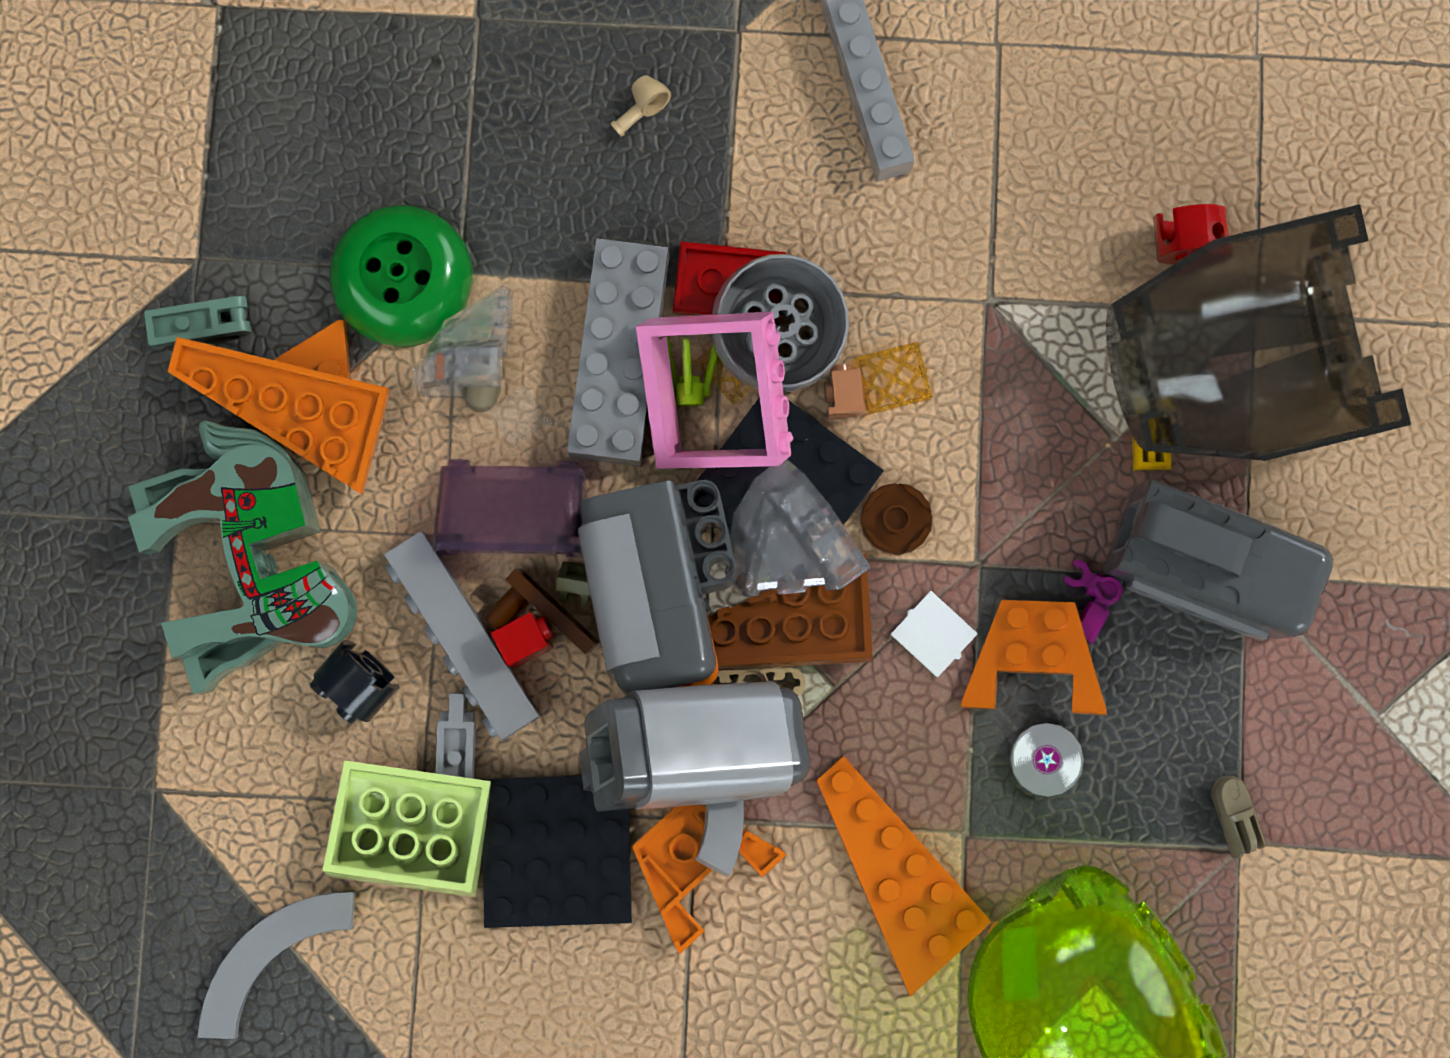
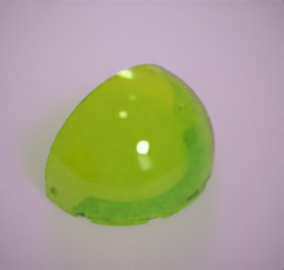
(1086, 977)

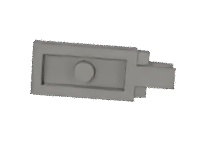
(456, 739)

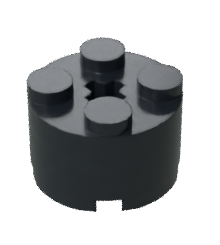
(354, 683)

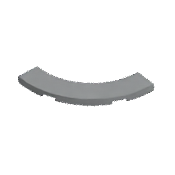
(721, 836)
(259, 947)

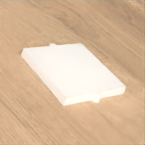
(934, 634)

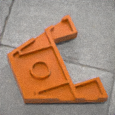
(1036, 640)
(671, 872)

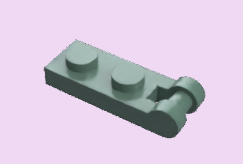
(196, 321)

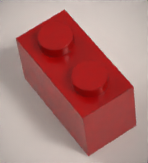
(523, 639)

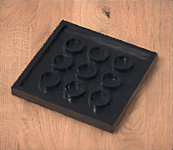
(826, 460)
(554, 856)

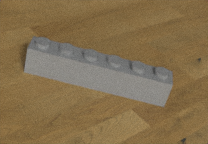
(868, 87)
(462, 635)

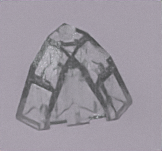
(467, 348)
(790, 537)

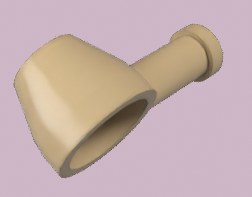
(650, 99)

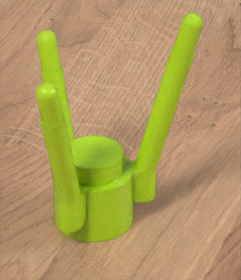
(689, 389)

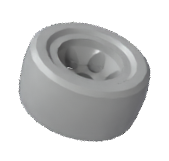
(795, 280)

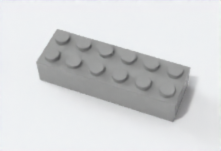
(610, 388)

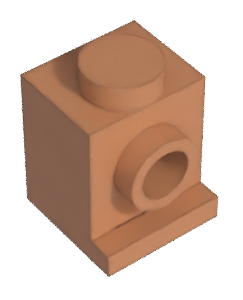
(844, 392)

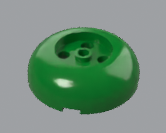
(419, 308)

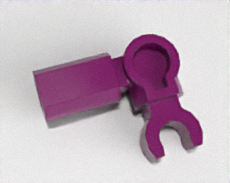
(1104, 590)

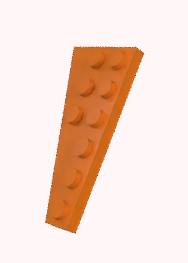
(306, 410)

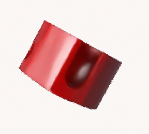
(1190, 230)

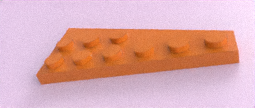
(909, 891)

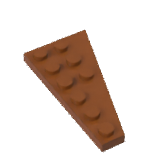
(795, 628)

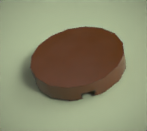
(896, 519)

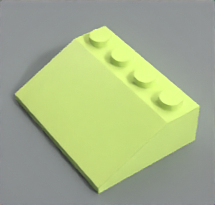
(408, 829)

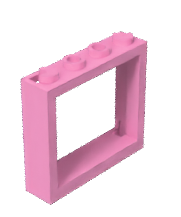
(661, 396)

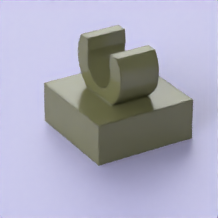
(573, 579)

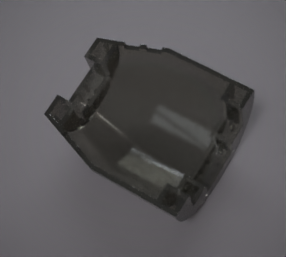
(1251, 347)

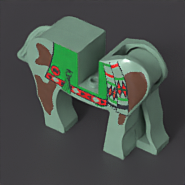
(260, 506)

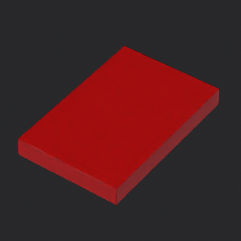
(704, 270)

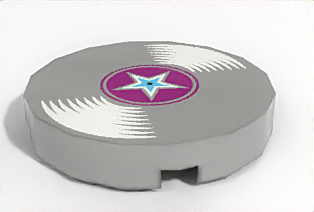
(1046, 759)

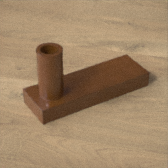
(526, 589)

